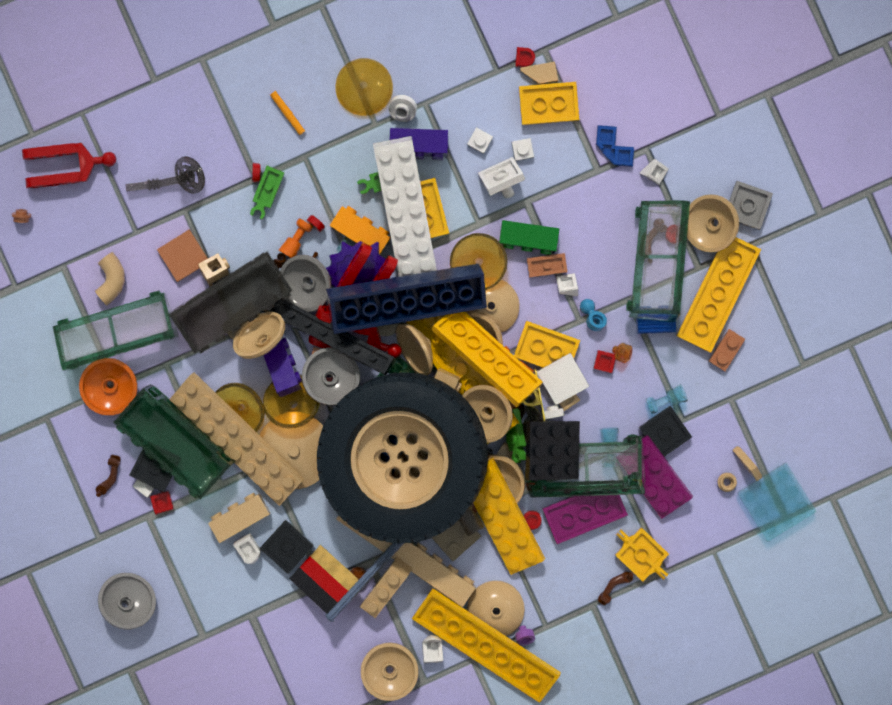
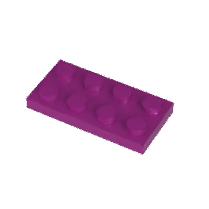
(663, 486)
(582, 514)

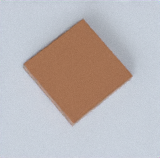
(182, 255)

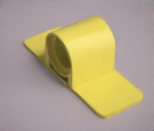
(538, 400)

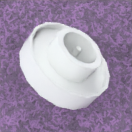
(402, 108)

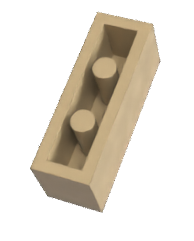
(239, 517)
(386, 587)

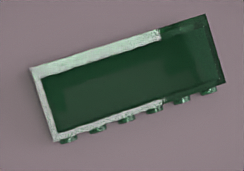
(173, 441)

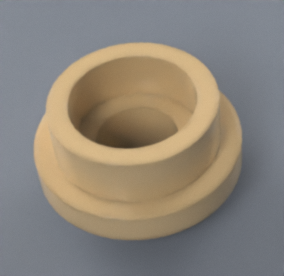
(733, 482)

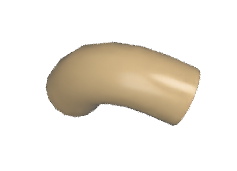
(114, 278)

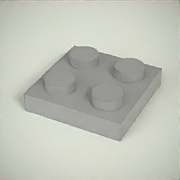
(750, 204)

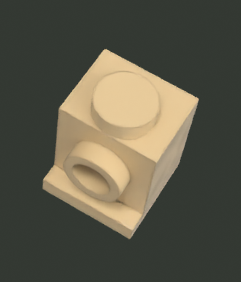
(212, 263)

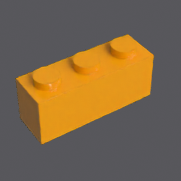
(359, 229)

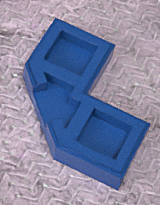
(615, 154)

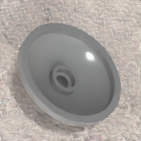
(298, 273)
(332, 363)
(135, 593)

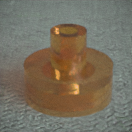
(622, 352)

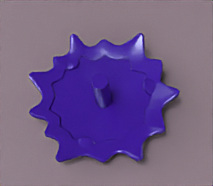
(341, 260)

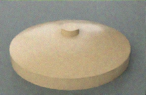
(297, 447)

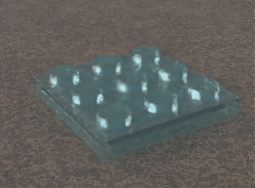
(776, 502)

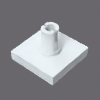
(502, 177)

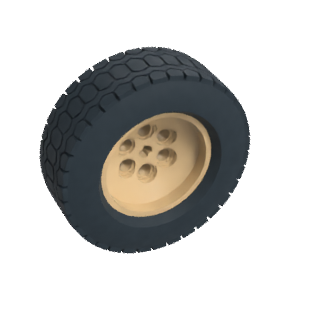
(363, 484)

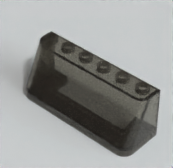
(231, 302)

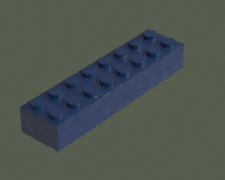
(406, 298)

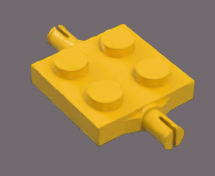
(641, 554)

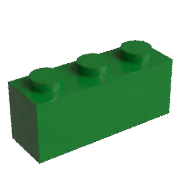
(529, 237)

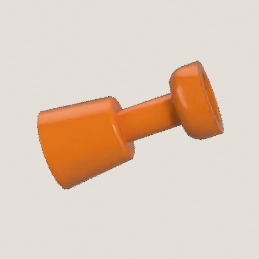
(292, 245)

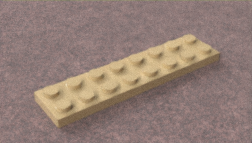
(236, 438)

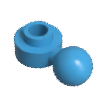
(587, 306)

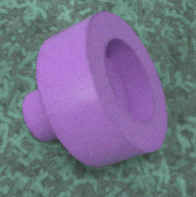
(524, 636)

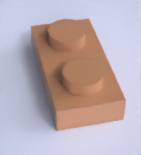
(547, 265)
(726, 350)

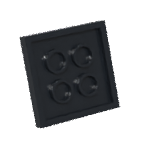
(552, 450)

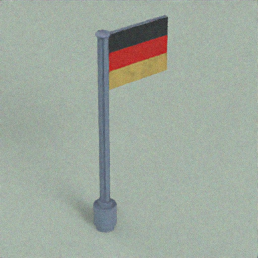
(331, 583)

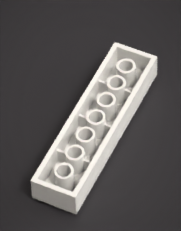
(404, 206)

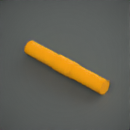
(287, 113)

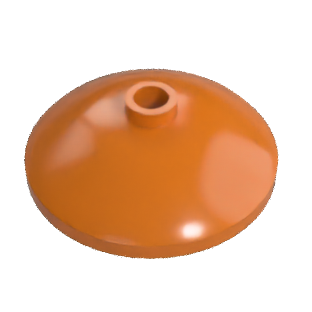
(99, 395)

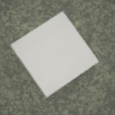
(563, 378)

